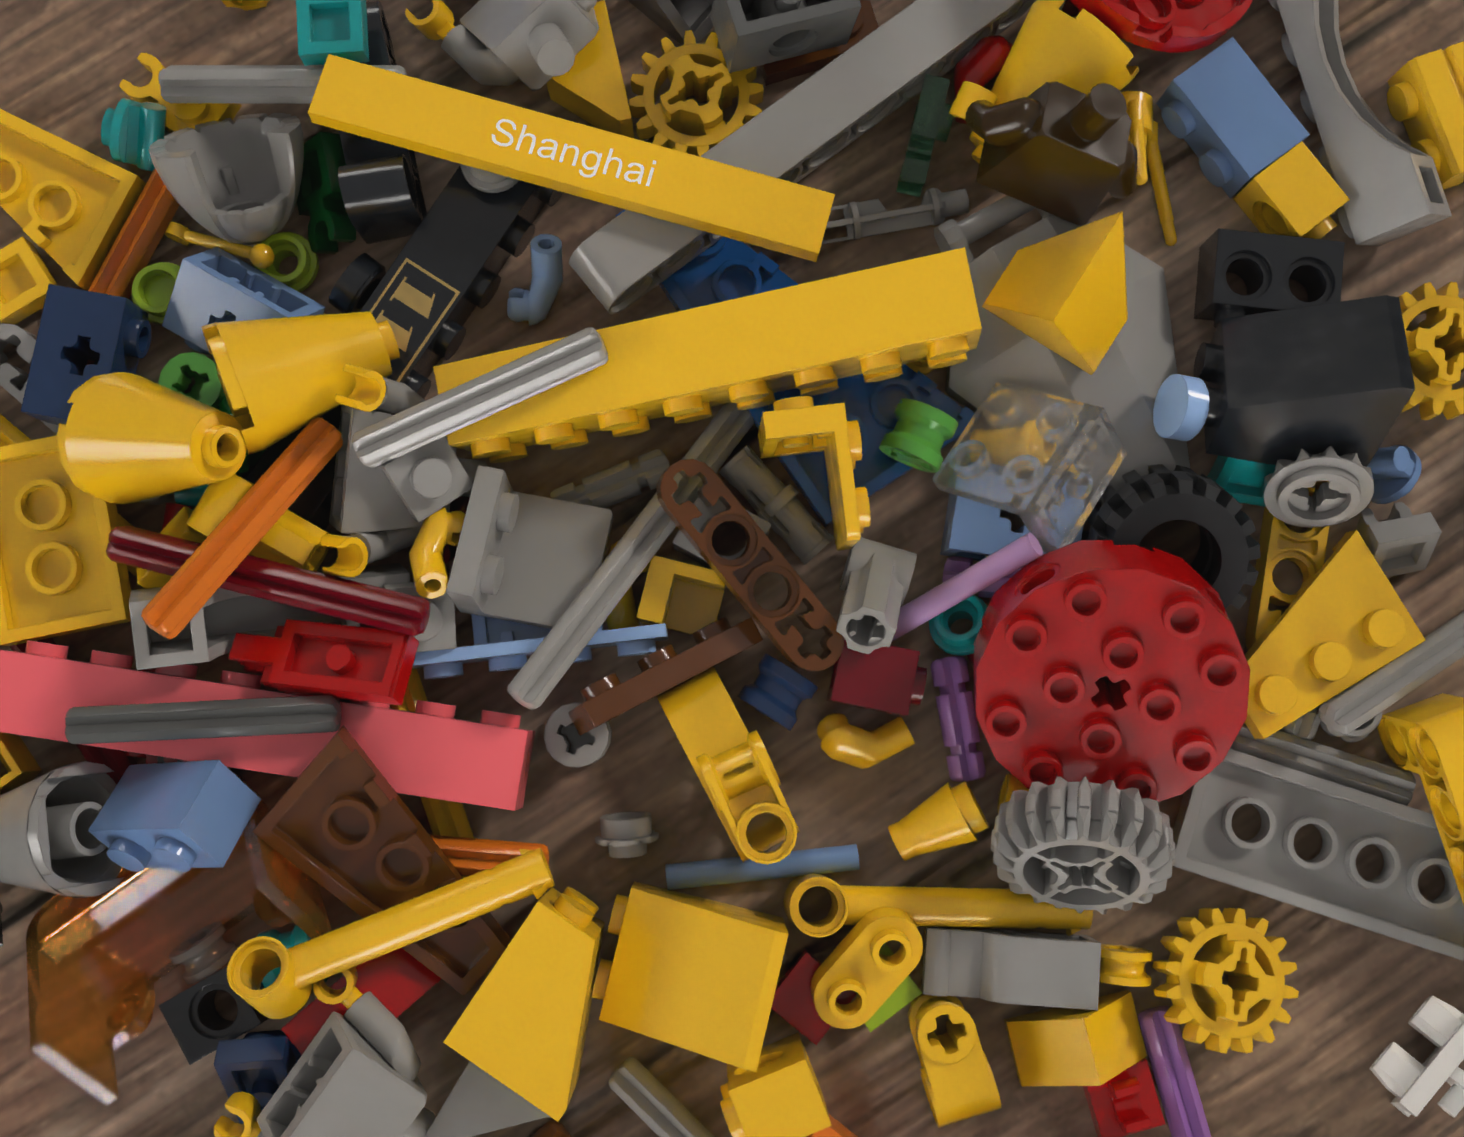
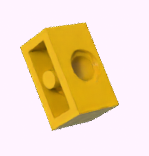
(778, 1098)

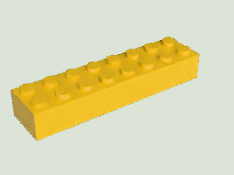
(738, 355)

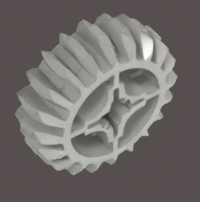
(1083, 845)

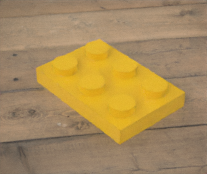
(54, 550)

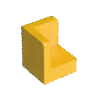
(680, 595)

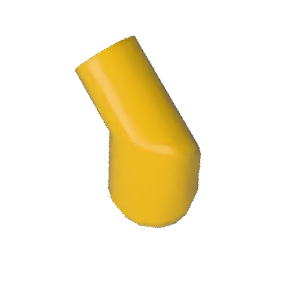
(428, 549)
(858, 746)

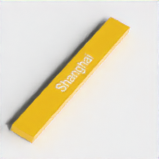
(571, 157)

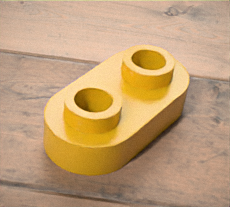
(861, 968)

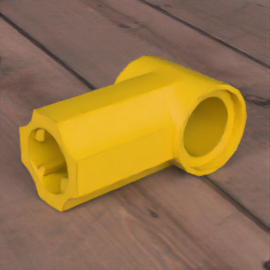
(289, 540)

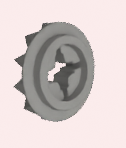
(1336, 501)

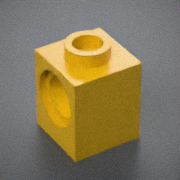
(1293, 196)

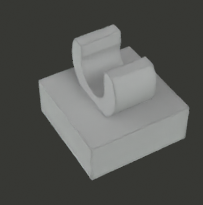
(1401, 542)

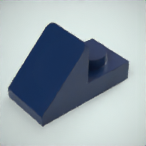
(255, 1064)

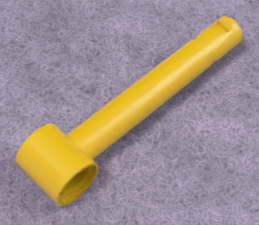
(931, 907)
(378, 934)

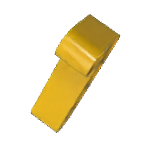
(1430, 742)

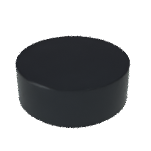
(356, 284)

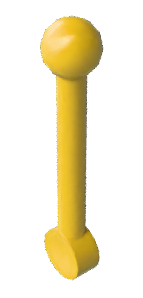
(259, 255)

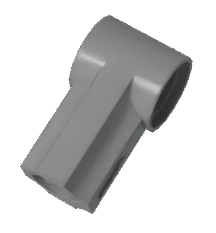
(874, 589)

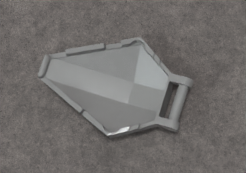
(1126, 376)

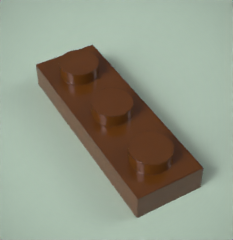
(661, 672)

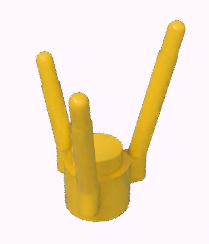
(1145, 138)

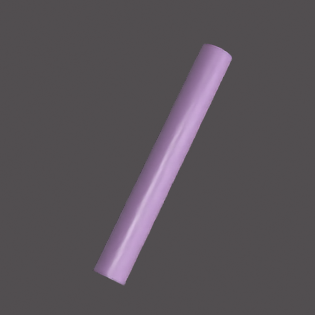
(968, 583)

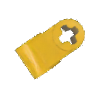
(749, 794)
(952, 1064)

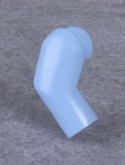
(545, 282)

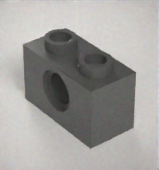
(776, 30)

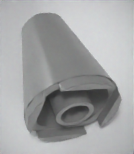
(48, 837)

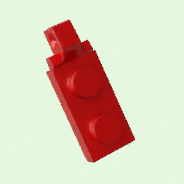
(330, 660)

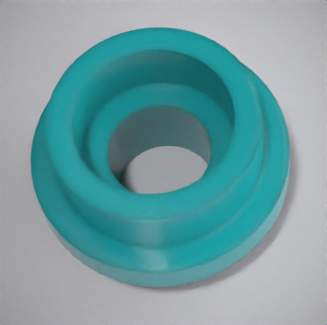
(958, 644)

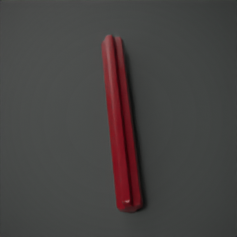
(279, 582)

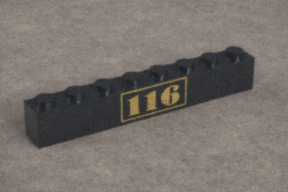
(430, 295)

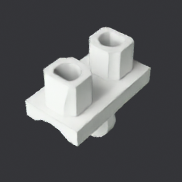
(1416, 1082)

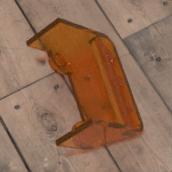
(101, 954)

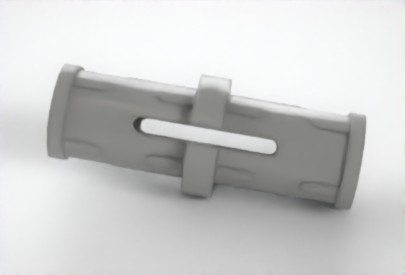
(776, 504)

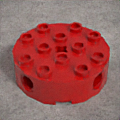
(1119, 613)

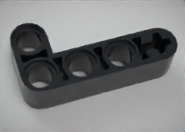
(380, 179)

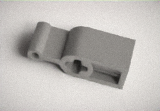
(1012, 967)

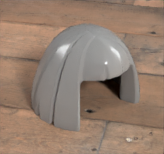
(236, 174)

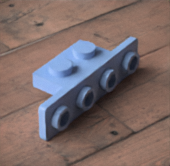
(509, 643)

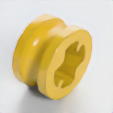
(1125, 965)

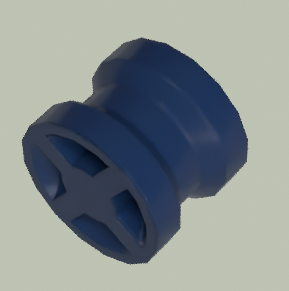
(777, 691)

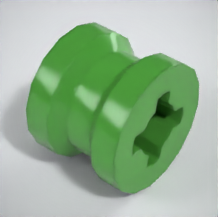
(178, 375)
(918, 435)

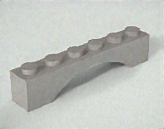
(1387, 181)

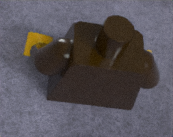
(1053, 146)

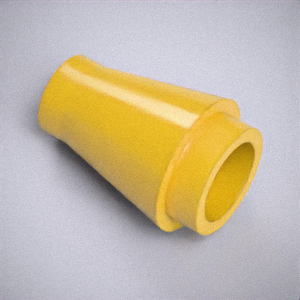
(939, 822)

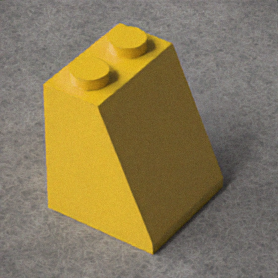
(692, 972)
(536, 1003)

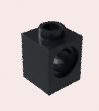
(197, 1022)

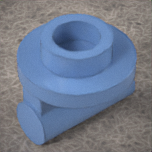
(1394, 473)

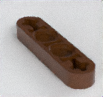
(742, 572)

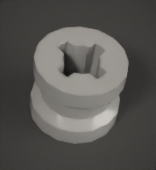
(581, 751)

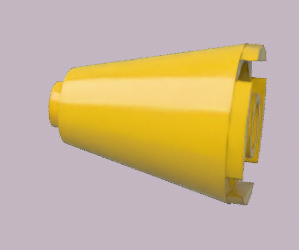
(1063, 50)
(292, 367)
(144, 440)

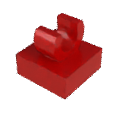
(1125, 1103)

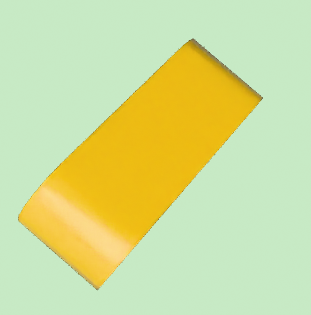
(711, 725)

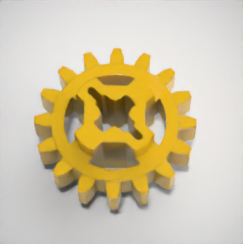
(697, 72)
(1435, 349)
(1253, 980)

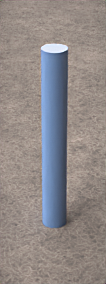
(735, 871)

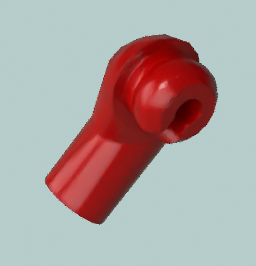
(981, 63)

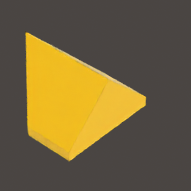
(1068, 291)

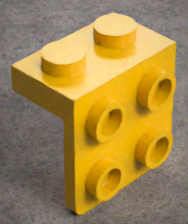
(804, 428)

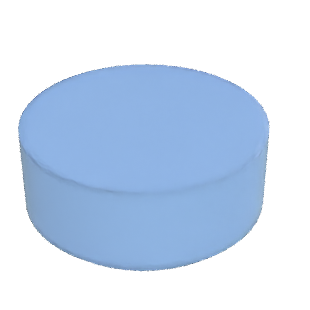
(1180, 407)

